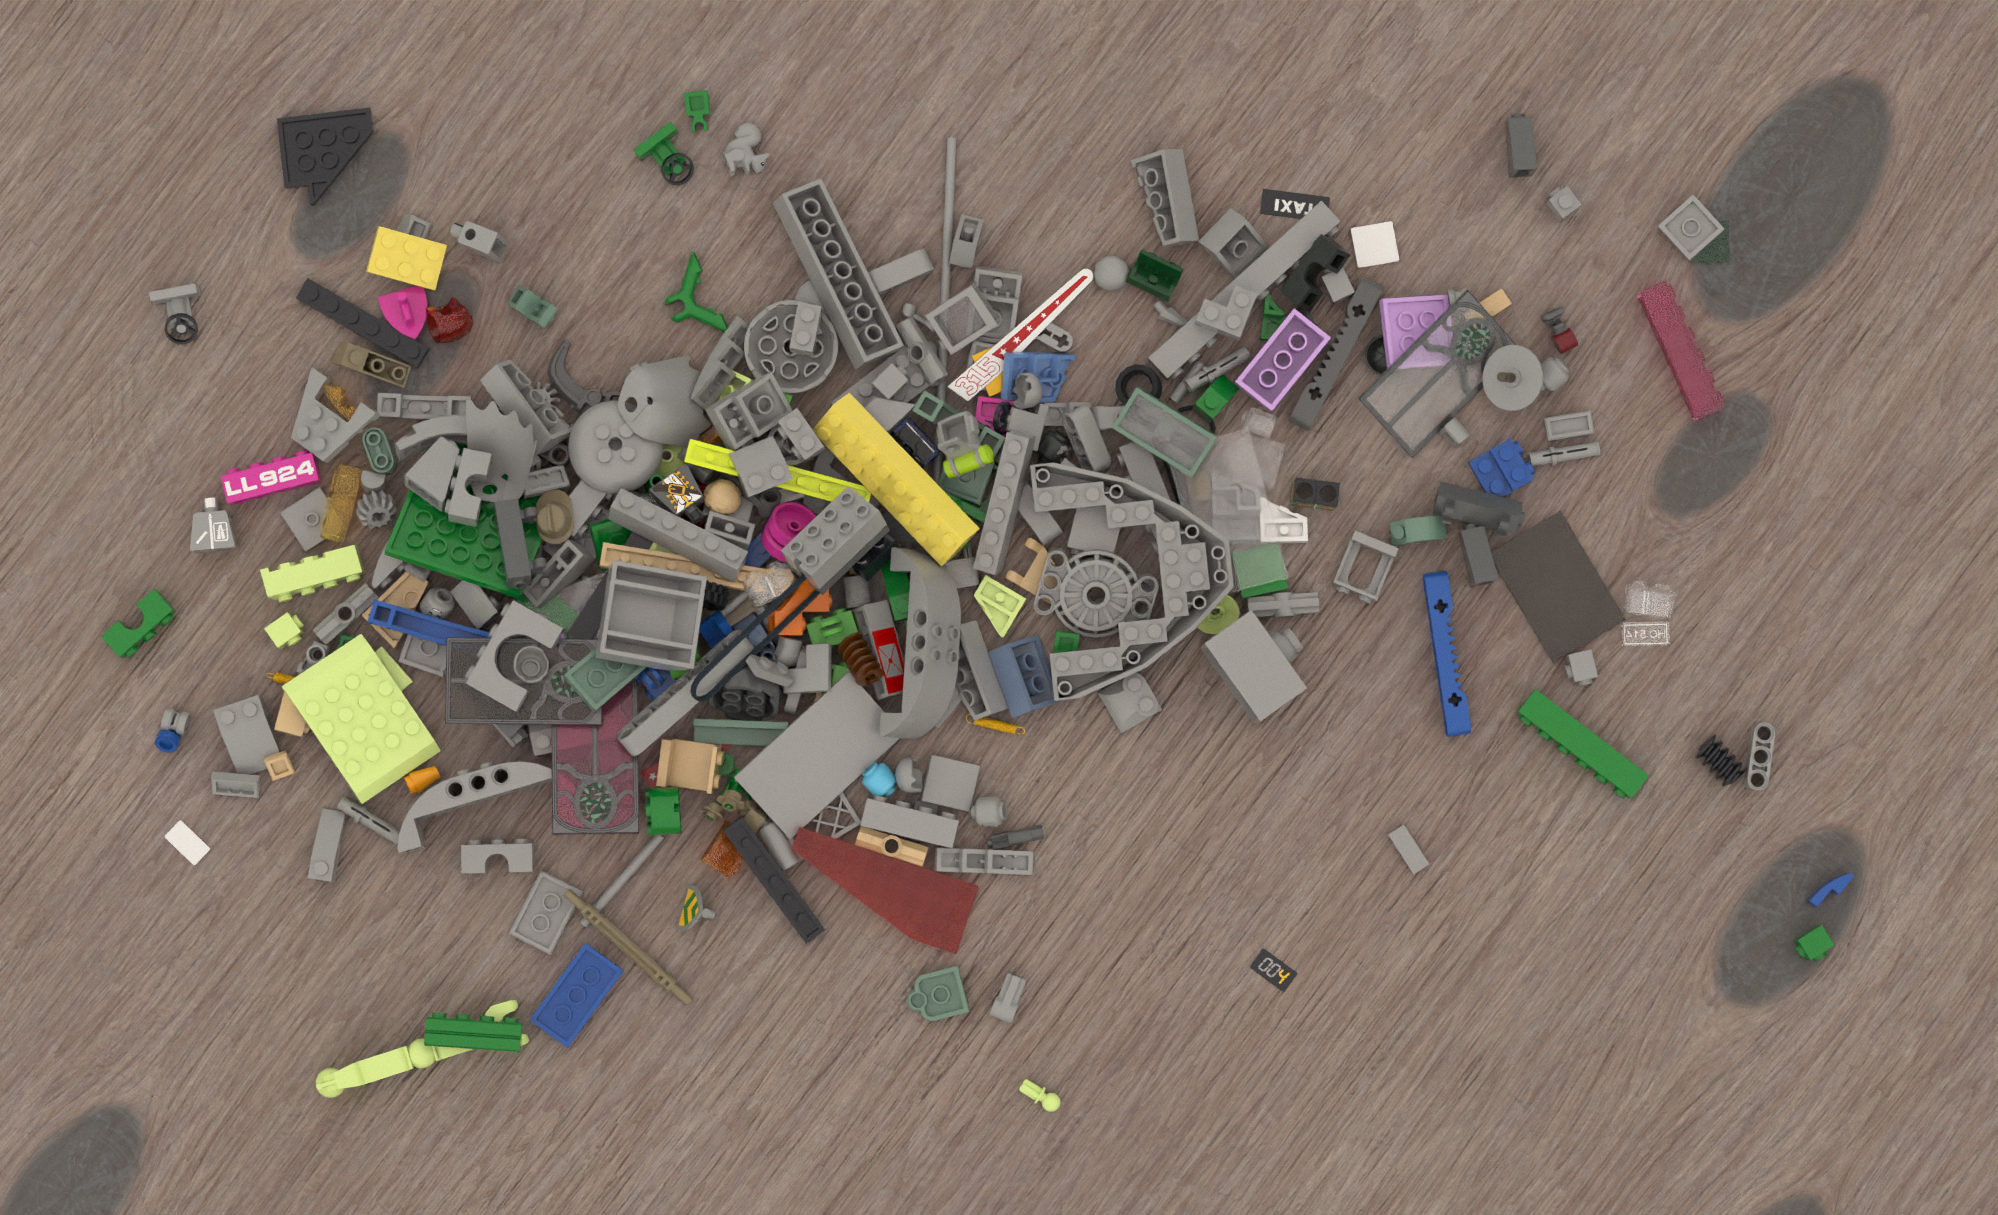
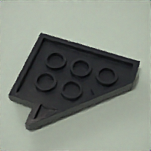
(320, 147)

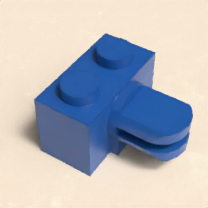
(655, 681)

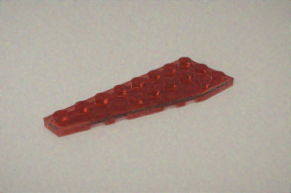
(909, 897)

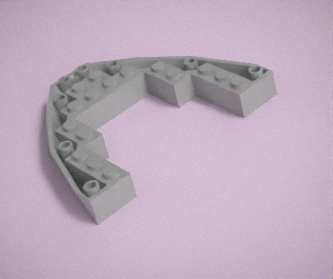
(1192, 570)

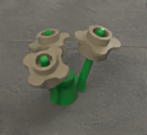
(730, 801)

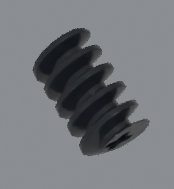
(1720, 761)

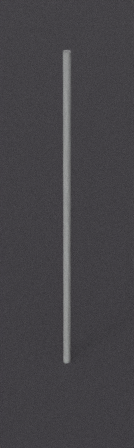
(946, 274)

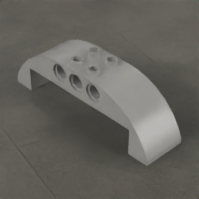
(930, 645)
(442, 797)

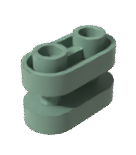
(379, 451)

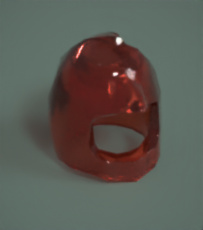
(448, 321)

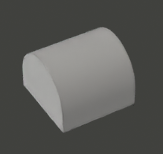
(1454, 432)
(373, 481)

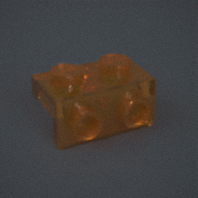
(722, 854)

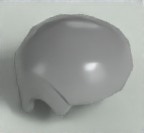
(1111, 273)
(1027, 390)
(530, 664)
(908, 777)

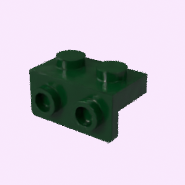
(1155, 275)

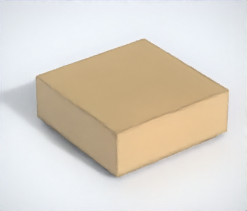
(279, 765)

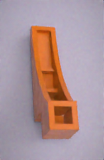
(796, 627)

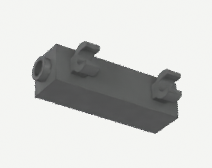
(1478, 508)
(513, 544)

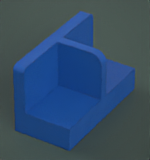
(715, 628)

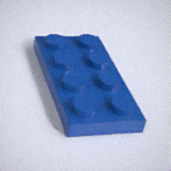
(576, 995)

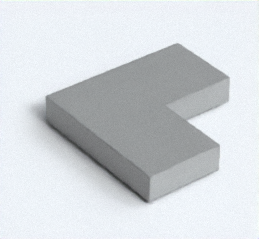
(816, 675)

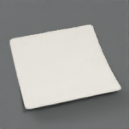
(1375, 244)

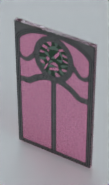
(594, 773)

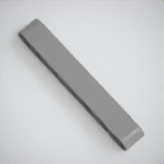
(677, 698)

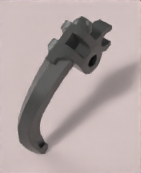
(576, 396)

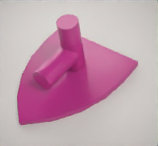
(405, 310)

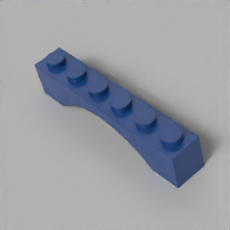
(419, 624)

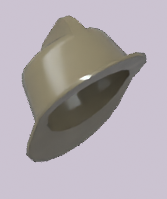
(554, 517)

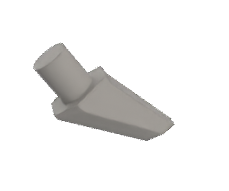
(1169, 315)

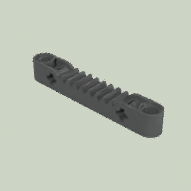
(1364, 298)

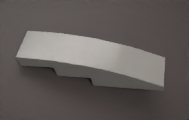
(719, 366)
(983, 861)

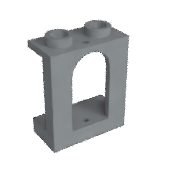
(1341, 578)

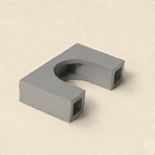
(516, 622)

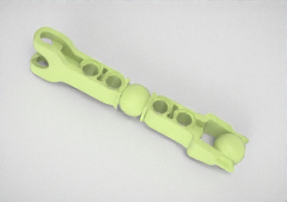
(332, 1081)

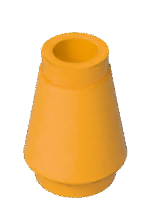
(421, 779)

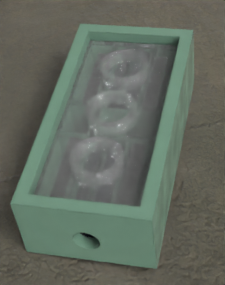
(1165, 432)

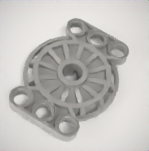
(1076, 604)

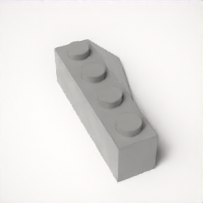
(1169, 195)
(513, 392)
(977, 676)

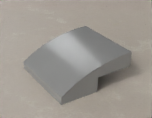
(950, 783)

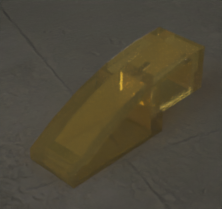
(340, 503)

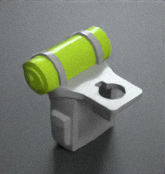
(961, 445)

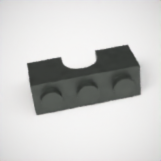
(1302, 285)

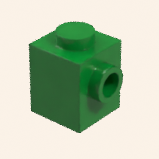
(1813, 944)

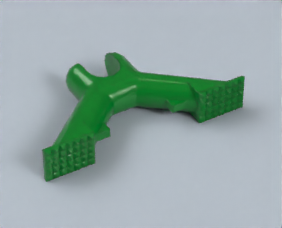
(686, 295)

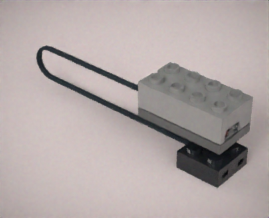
(840, 537)

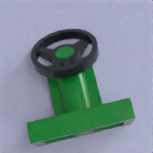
(666, 154)

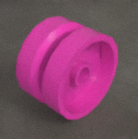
(784, 525)

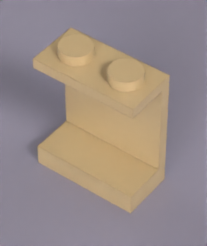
(690, 765)

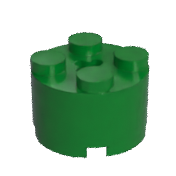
(663, 811)

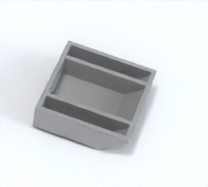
(650, 616)

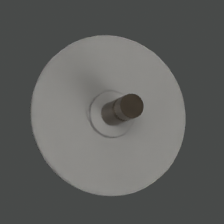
(1513, 377)

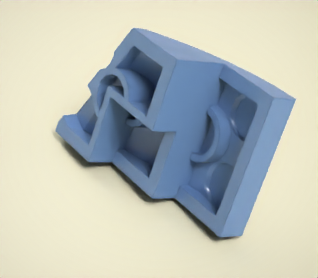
(1046, 366)

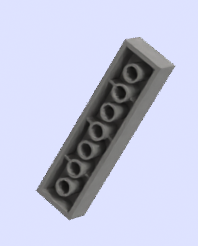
(838, 274)

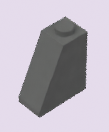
(1520, 146)
(1477, 555)

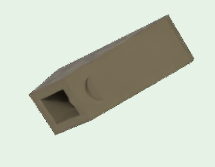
(371, 364)

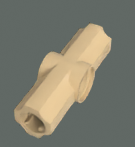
(876, 841)

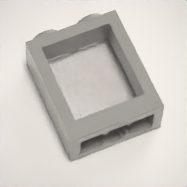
(962, 318)

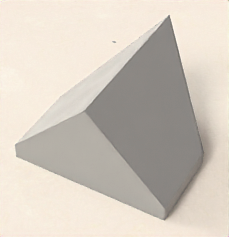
(888, 412)

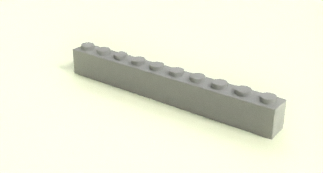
(1257, 278)

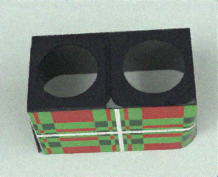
(1309, 503)

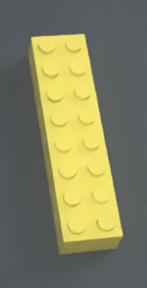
(895, 479)

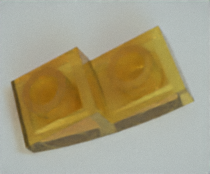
(337, 398)

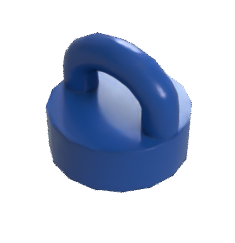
(167, 740)

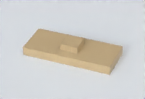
(1496, 302)

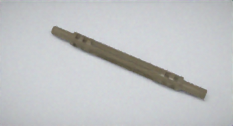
(628, 947)

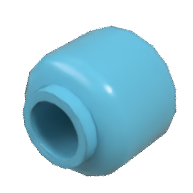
(879, 779)

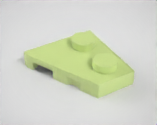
(999, 604)

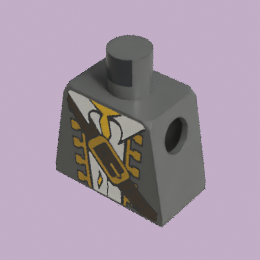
(679, 494)

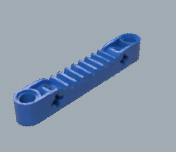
(1438, 589)

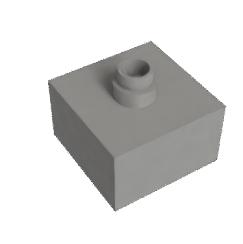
(1256, 665)

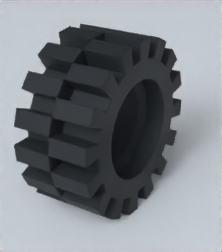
(715, 596)

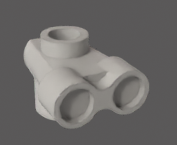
(310, 659)

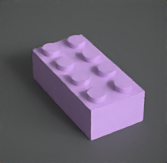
(1282, 360)

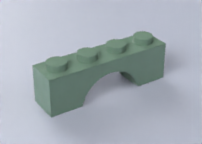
(936, 410)

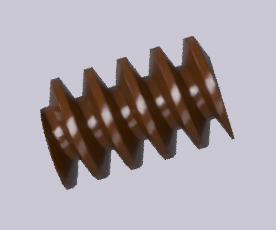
(860, 660)

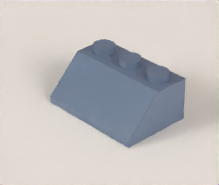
(1024, 675)

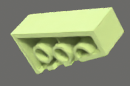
(313, 573)

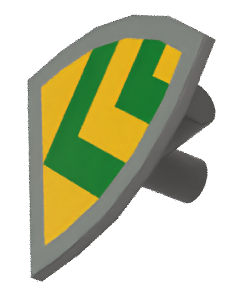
(692, 909)

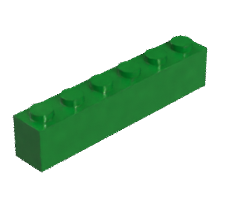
(1582, 744)

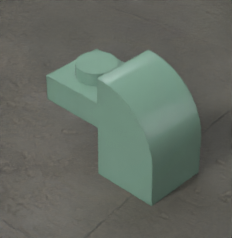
(532, 306)
(1417, 530)

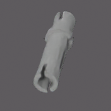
(1213, 371)
(1561, 454)
(346, 805)

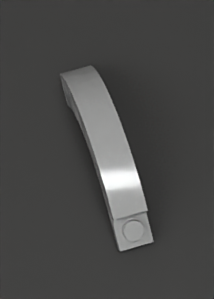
(429, 431)

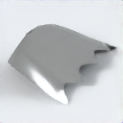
(673, 414)
(510, 448)

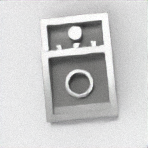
(1003, 294)
(749, 411)

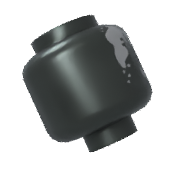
(1053, 447)

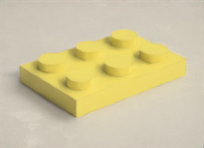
(406, 258)

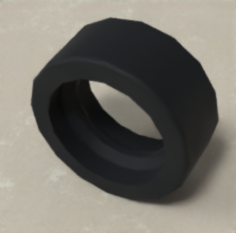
(1134, 370)

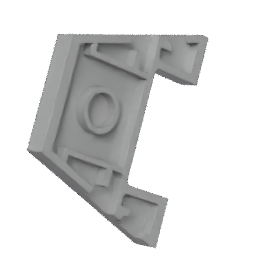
(321, 428)

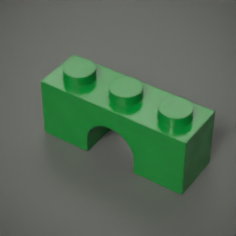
(156, 612)

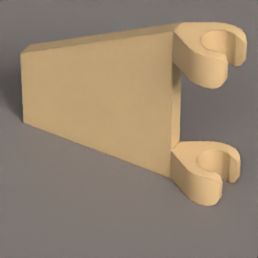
(1032, 577)

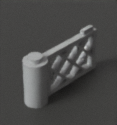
(780, 846)

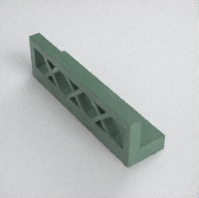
(737, 731)

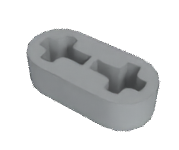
(1052, 343)

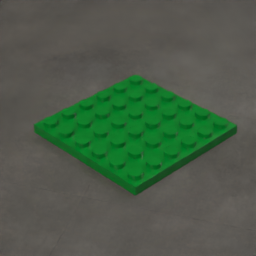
(455, 549)

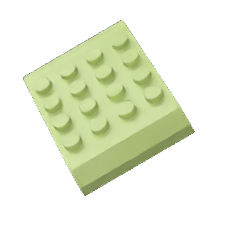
(361, 718)

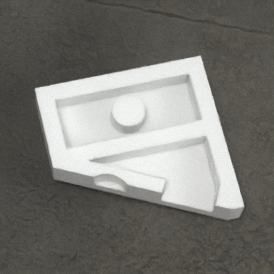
(1289, 526)

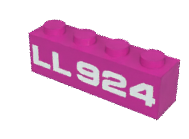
(271, 478)

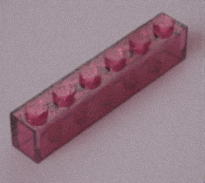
(1680, 350)

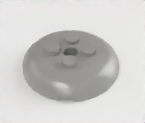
(766, 351)
(603, 467)

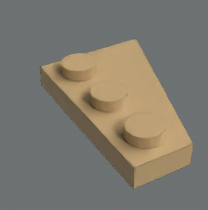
(403, 593)

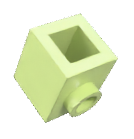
(285, 630)

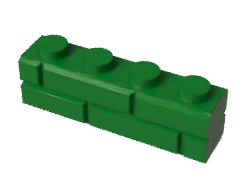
(473, 1034)

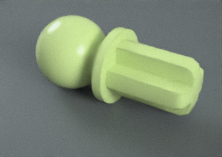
(1049, 1101)

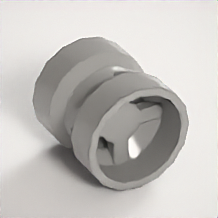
(176, 721)

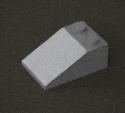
(247, 734)

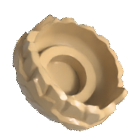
(722, 497)

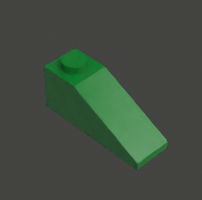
(898, 591)

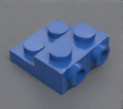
(1502, 469)

